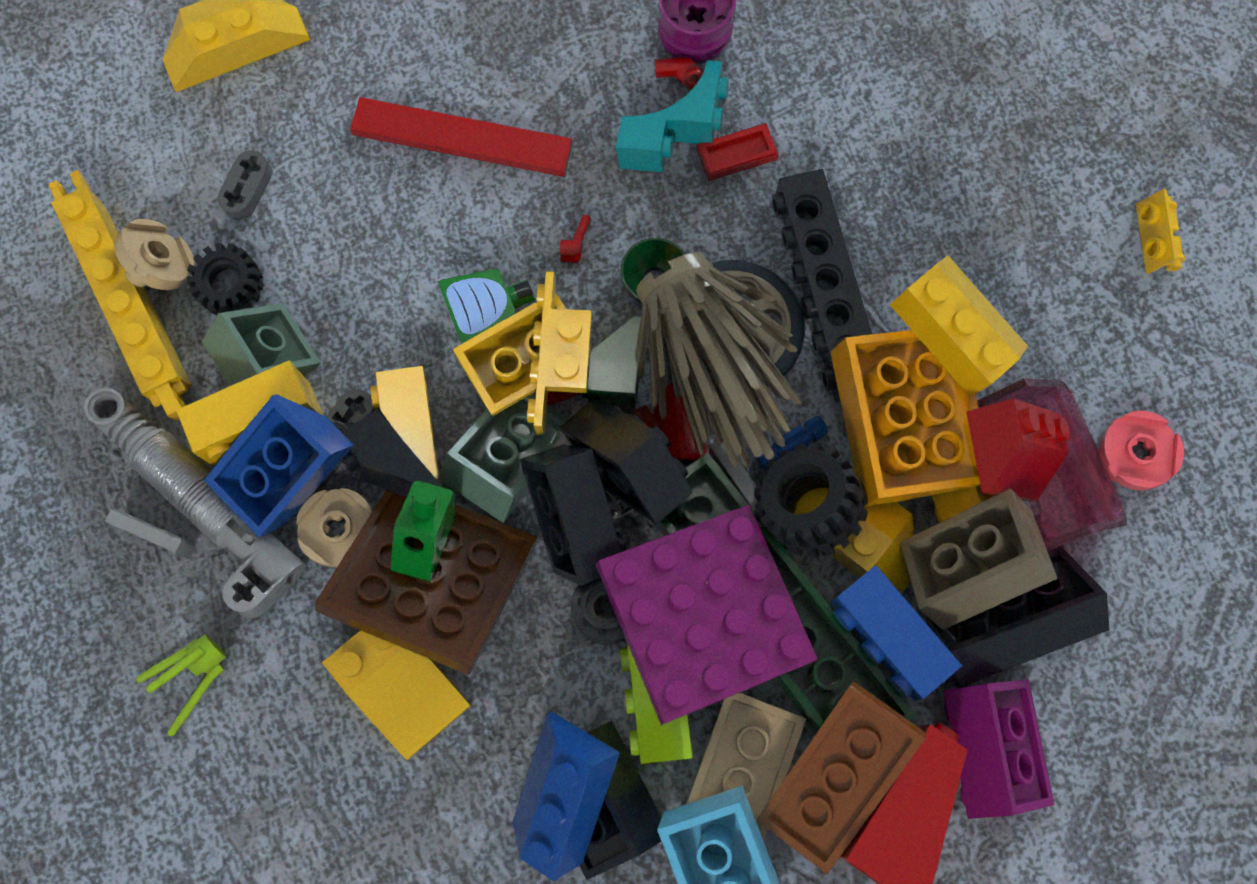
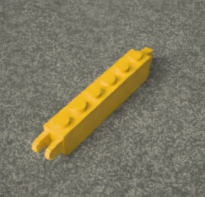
(124, 305)

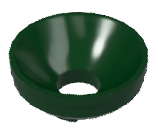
(644, 257)

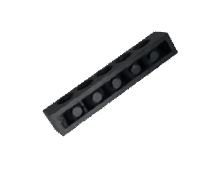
(811, 194)

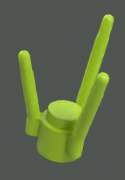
(199, 657)

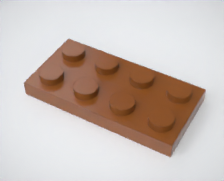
(841, 777)

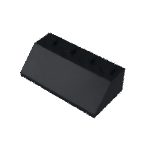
(1029, 624)

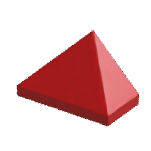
(677, 428)

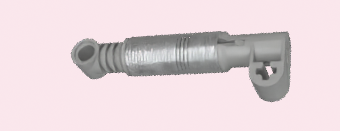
(180, 479)

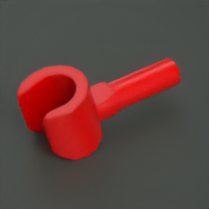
(572, 249)

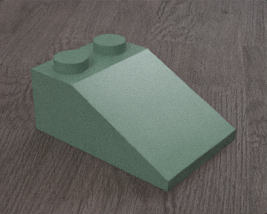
(487, 457)

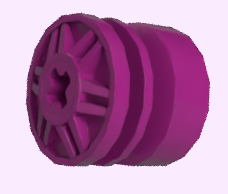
(696, 27)

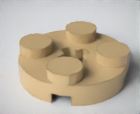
(144, 268)
(314, 521)

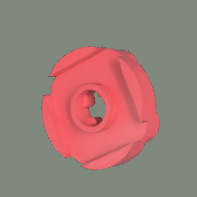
(1123, 465)

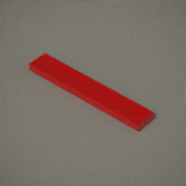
(461, 136)

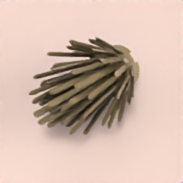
(713, 355)

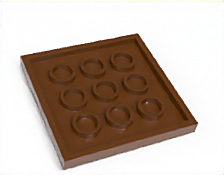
(438, 617)

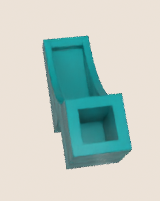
(650, 138)

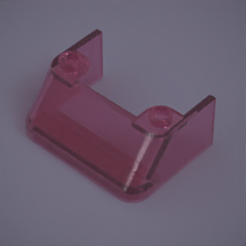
(1080, 495)

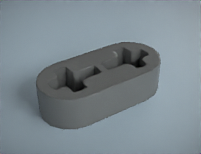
(242, 184)

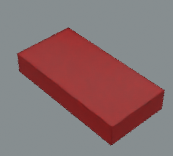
(737, 152)

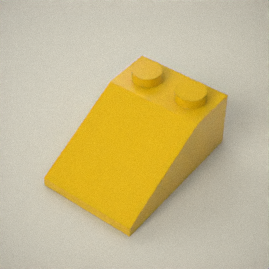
(396, 690)

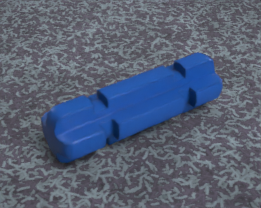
(813, 430)

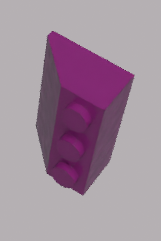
(1005, 753)

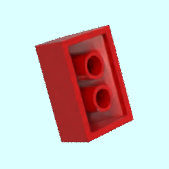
(1017, 447)

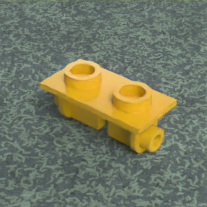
(1156, 225)

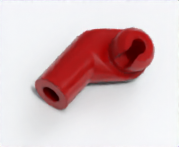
(681, 68)

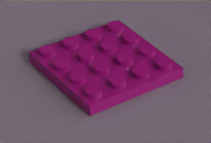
(705, 613)

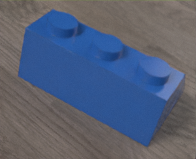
(277, 464)
(895, 635)
(562, 797)

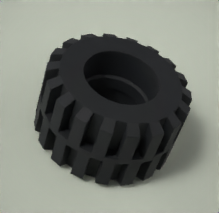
(792, 478)

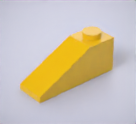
(406, 407)

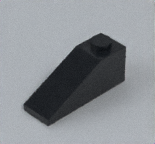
(383, 456)

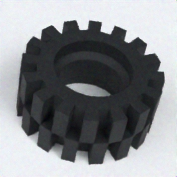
(211, 265)

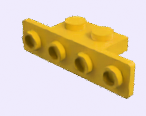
(563, 352)

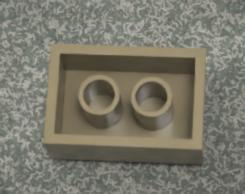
(977, 560)

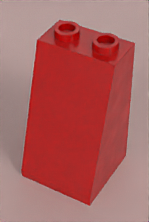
(909, 824)

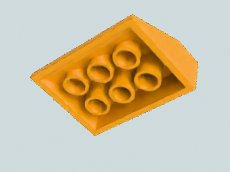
(903, 418)

